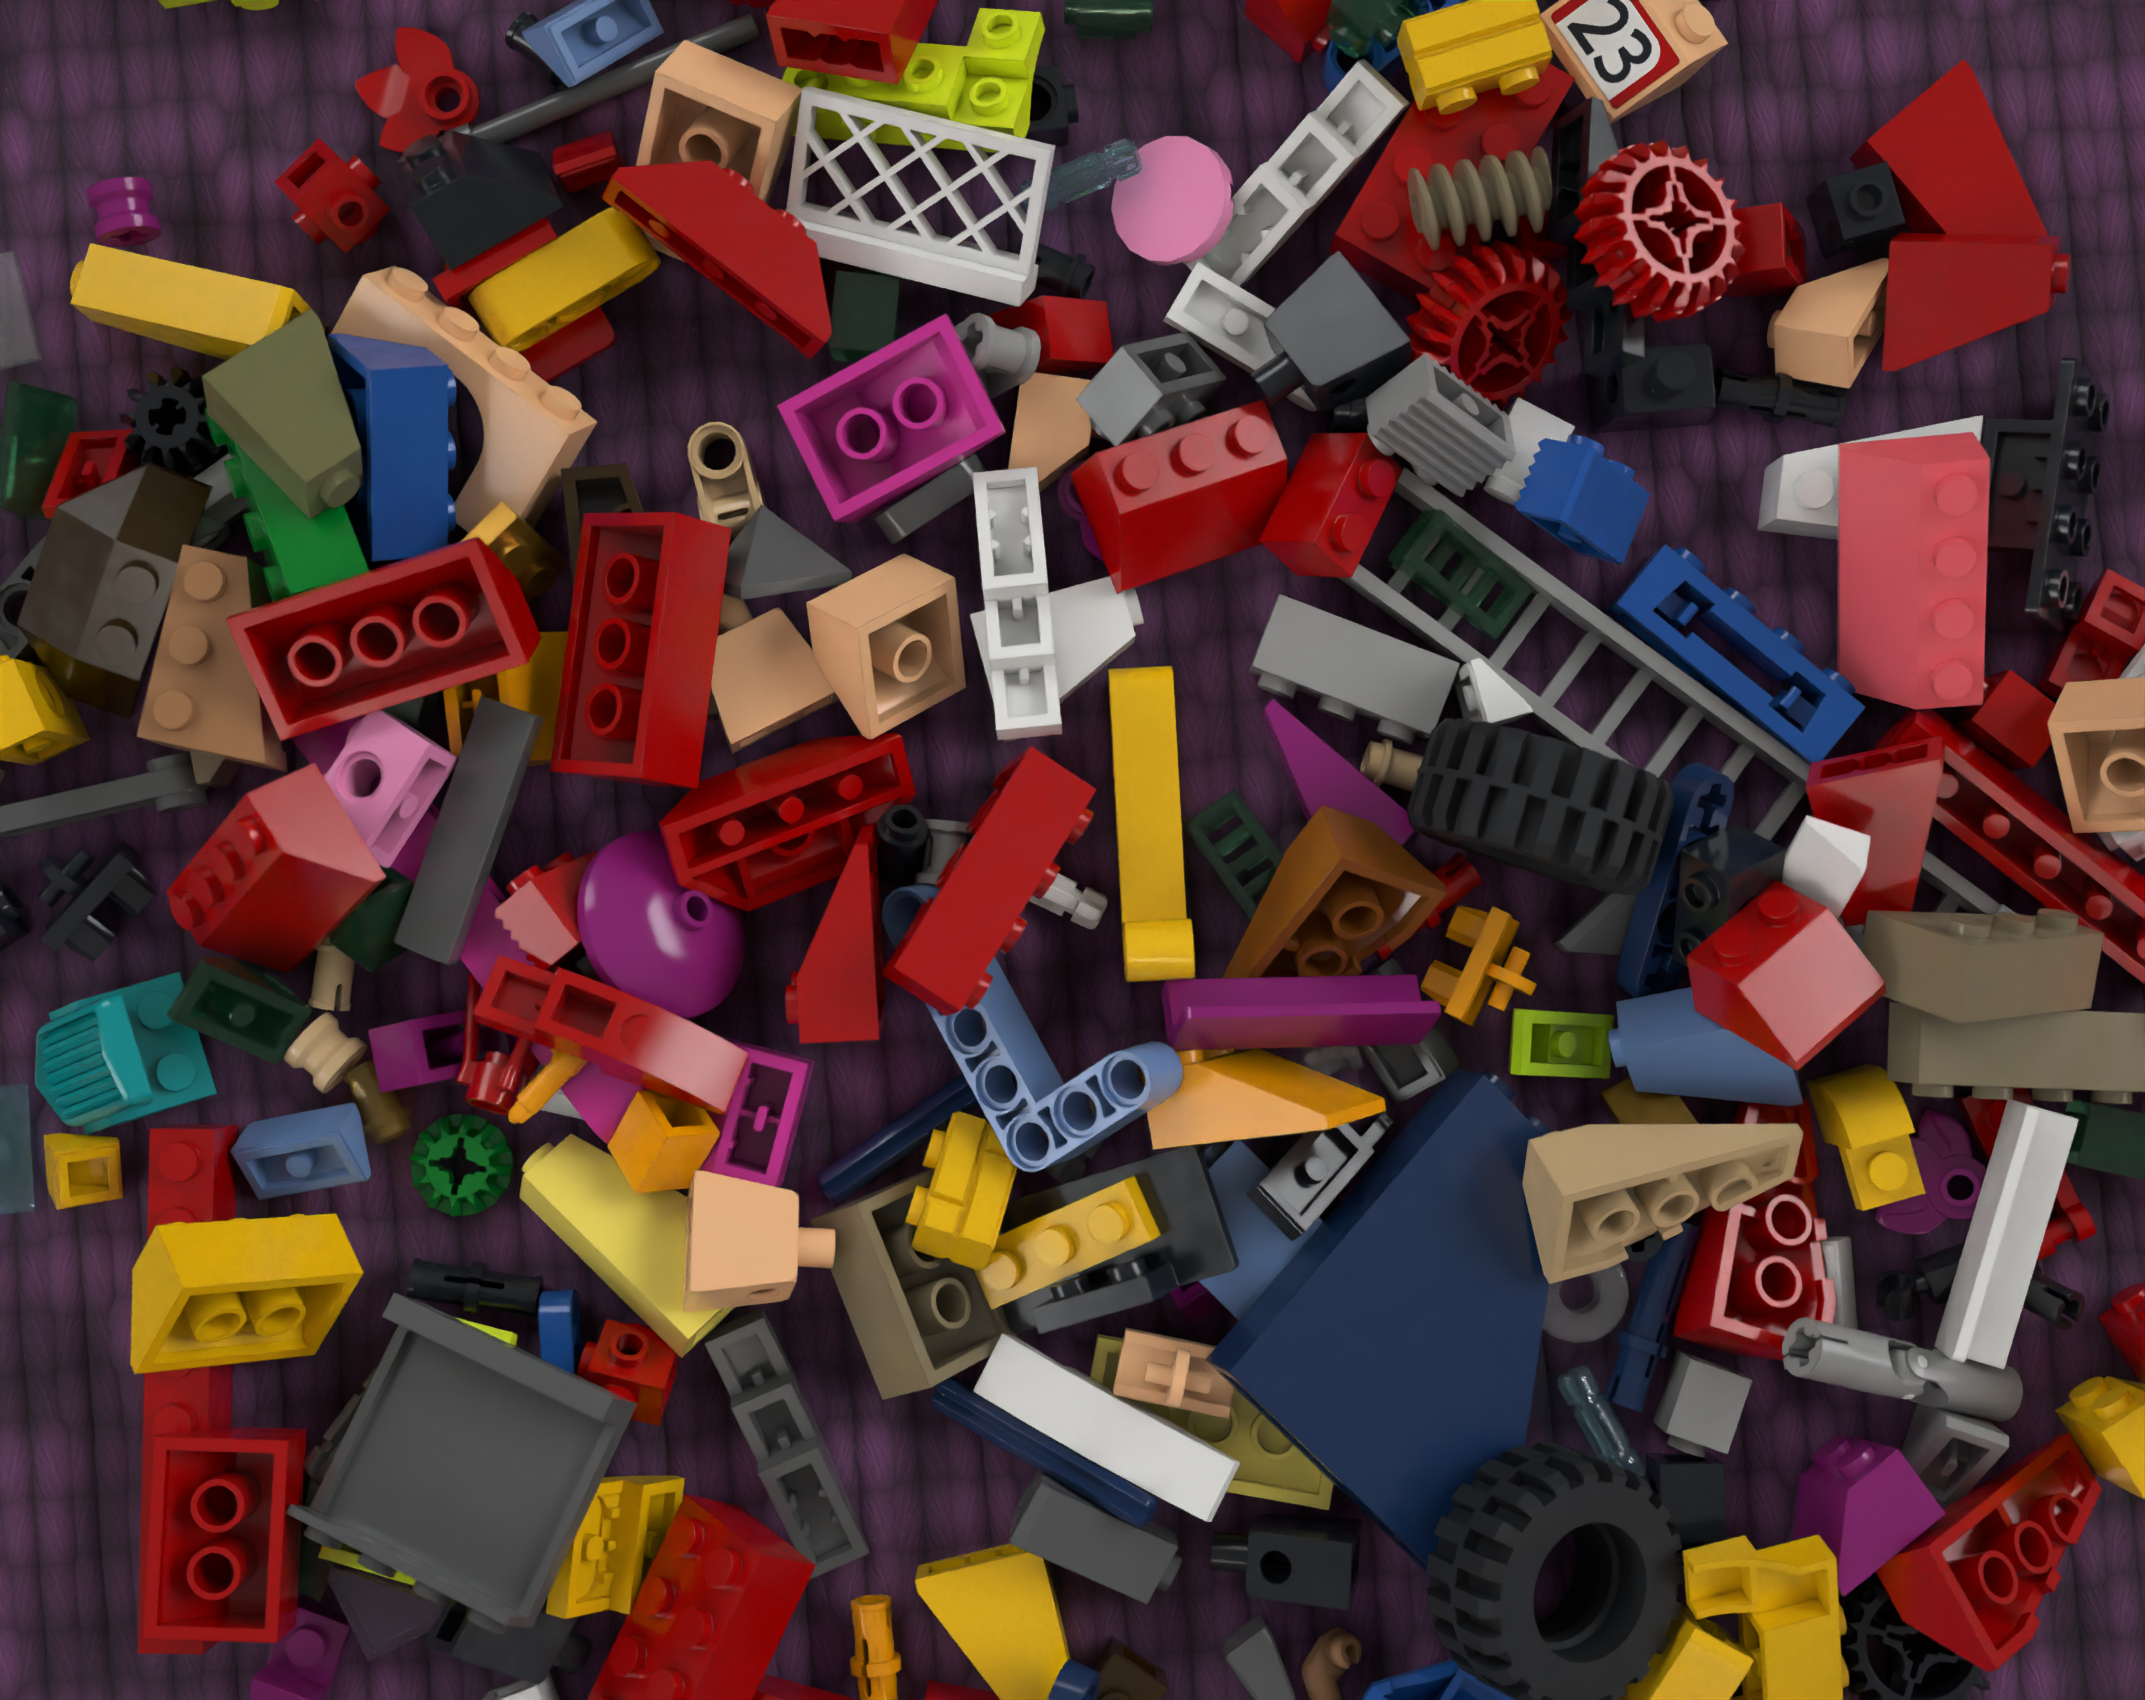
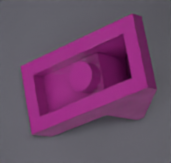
(305, 1658)

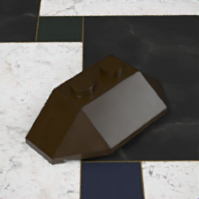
(109, 582)

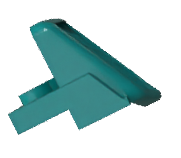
(120, 1057)

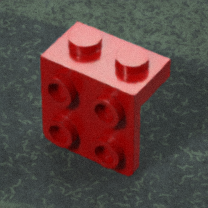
(559, 351)

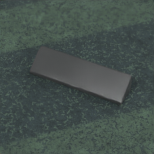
(468, 831)

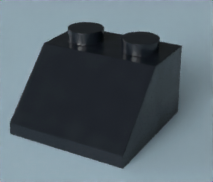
(474, 192)

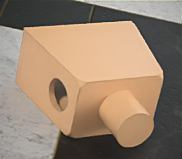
(763, 675)
(746, 1243)

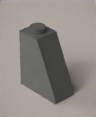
(1092, 1541)

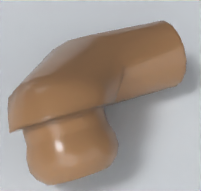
(1328, 1663)

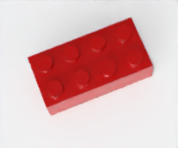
(1379, 227)
(706, 1609)

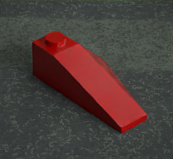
(1760, 1259)
(1995, 1555)

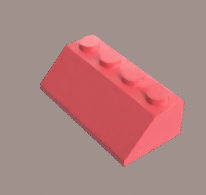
(1913, 569)

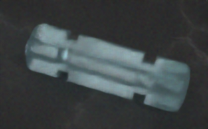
(1089, 173)
(1598, 1419)

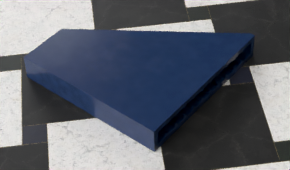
(1409, 1317)

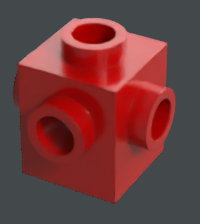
(333, 197)
(633, 1365)

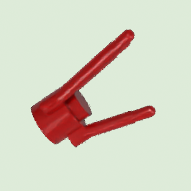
(500, 1076)

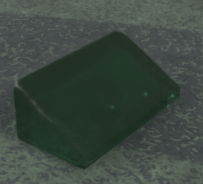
(31, 446)

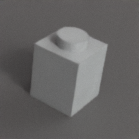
(1701, 1404)

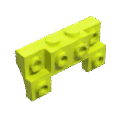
(971, 84)

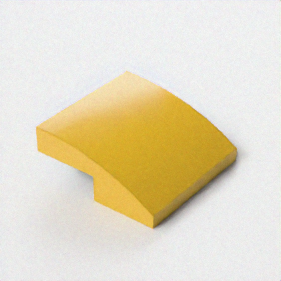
(615, 1545)

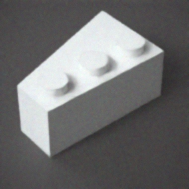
(1803, 486)

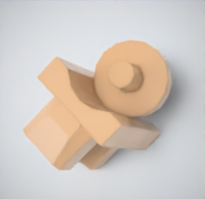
(1171, 1374)

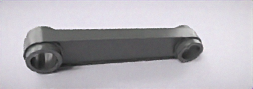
(167, 786)

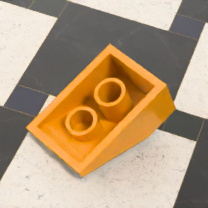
(1252, 1096)

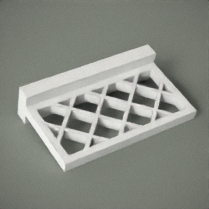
(919, 252)

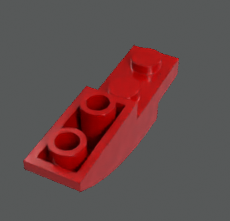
(612, 1030)

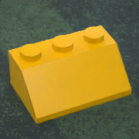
(238, 1290)

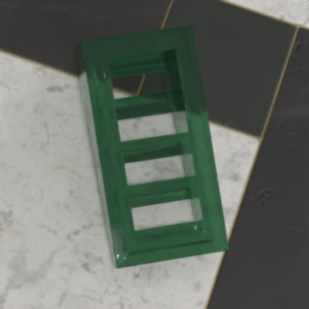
(1455, 538)
(1214, 817)

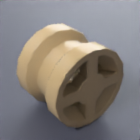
(325, 1052)

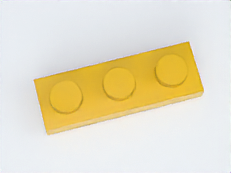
(1067, 1242)

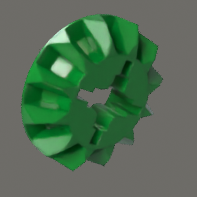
(483, 1145)

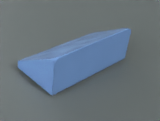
(592, 35)
(303, 1151)

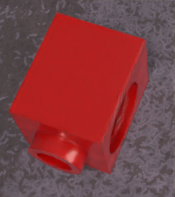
(2010, 721)

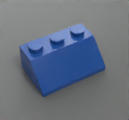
(401, 422)

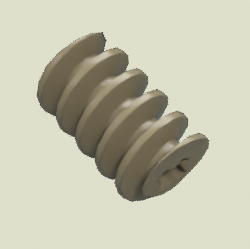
(1481, 197)

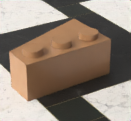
(199, 682)

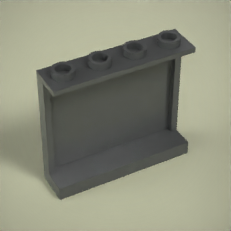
(467, 1467)

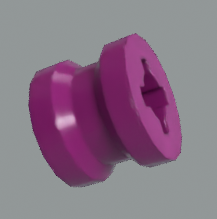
(123, 211)

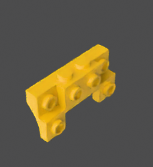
(1784, 1613)

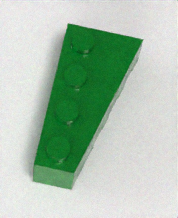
(297, 549)

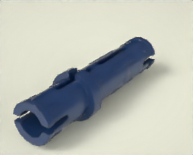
(1649, 1323)

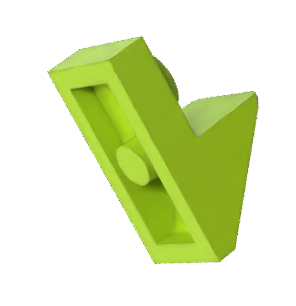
(1560, 1044)

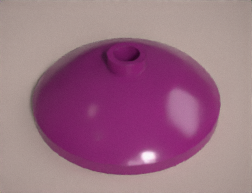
(653, 933)

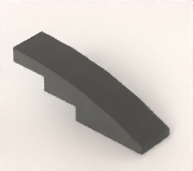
(786, 1442)

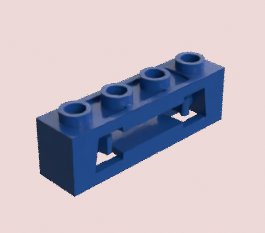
(1730, 616)

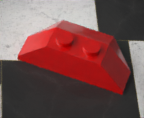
(733, 241)
(784, 818)

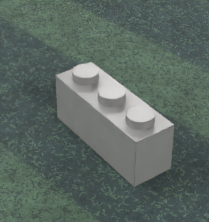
(1352, 670)

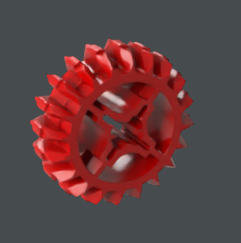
(1659, 231)
(1493, 319)

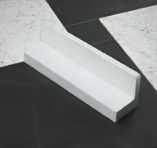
(2005, 1234)

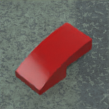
(2102, 637)

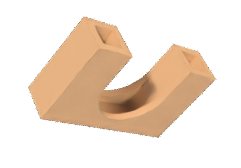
(526, 422)

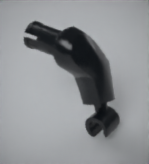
(1936, 1275)

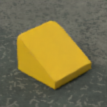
(82, 1169)

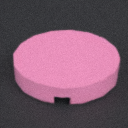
(1175, 203)

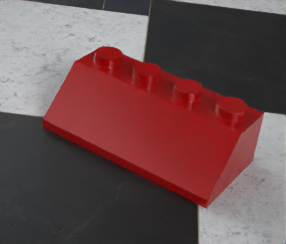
(385, 637)
(641, 648)
(276, 874)

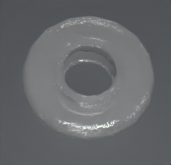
(1596, 1318)

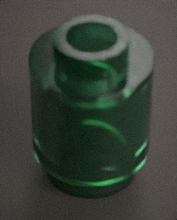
(1109, 18)

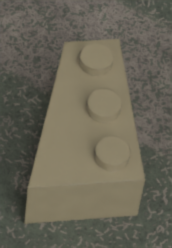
(1984, 963)

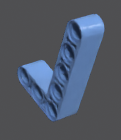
(1040, 1095)

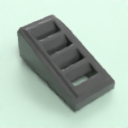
(1257, 1661)

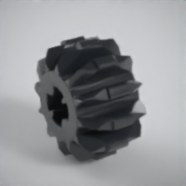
(153, 415)

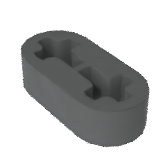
(930, 500)

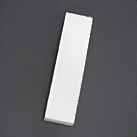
(1304, 172)
(1017, 603)
(1107, 1427)

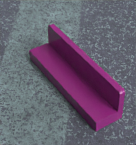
(1296, 1012)

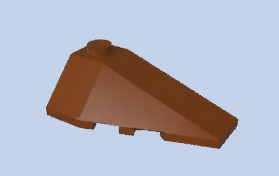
(1335, 902)

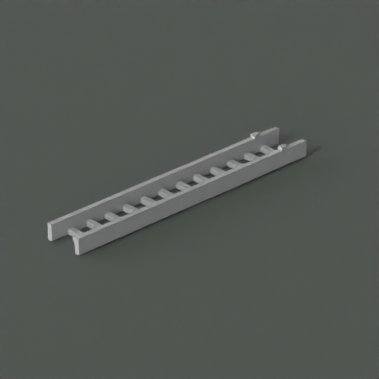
(1649, 666)

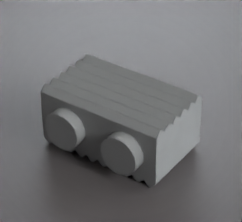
(1439, 426)

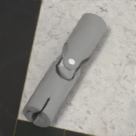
(1899, 1370)

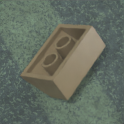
(909, 1309)

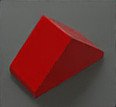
(1070, 331)
(87, 462)

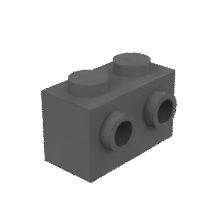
(1150, 388)

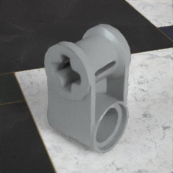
(999, 354)

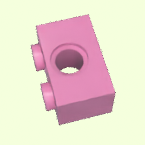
(411, 777)

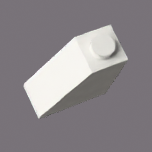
(1088, 631)

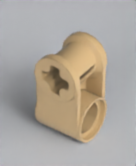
(727, 490)

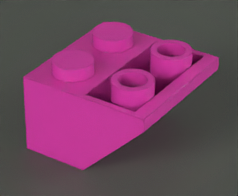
(761, 1117)

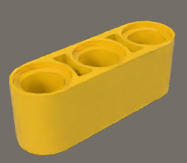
(564, 280)

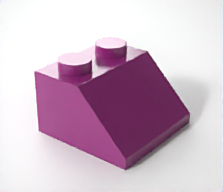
(1862, 1506)

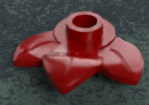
(412, 91)

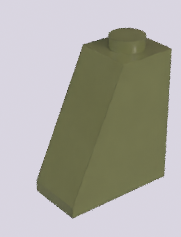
(290, 414)

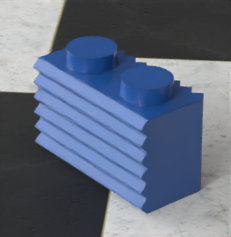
(1583, 498)

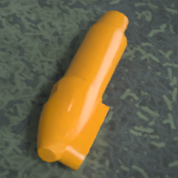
(545, 1085)

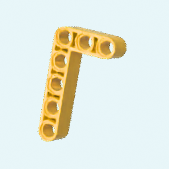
(1149, 825)

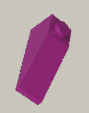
(1327, 779)

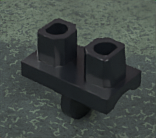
(76, 922)

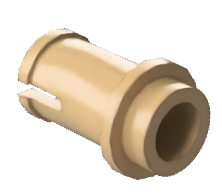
(1390, 765)
(332, 978)

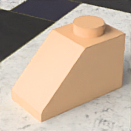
(1831, 325)
(1050, 426)

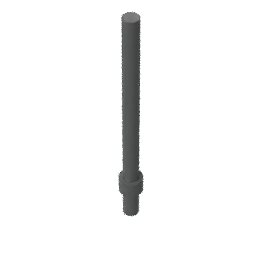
(605, 85)

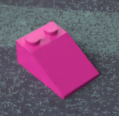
(892, 421)

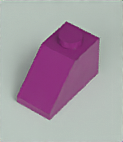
(428, 1049)

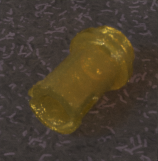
(380, 1111)

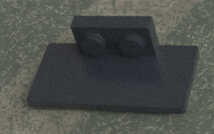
(2042, 492)
(1190, 1247)

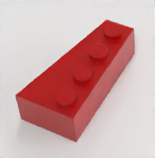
(990, 882)

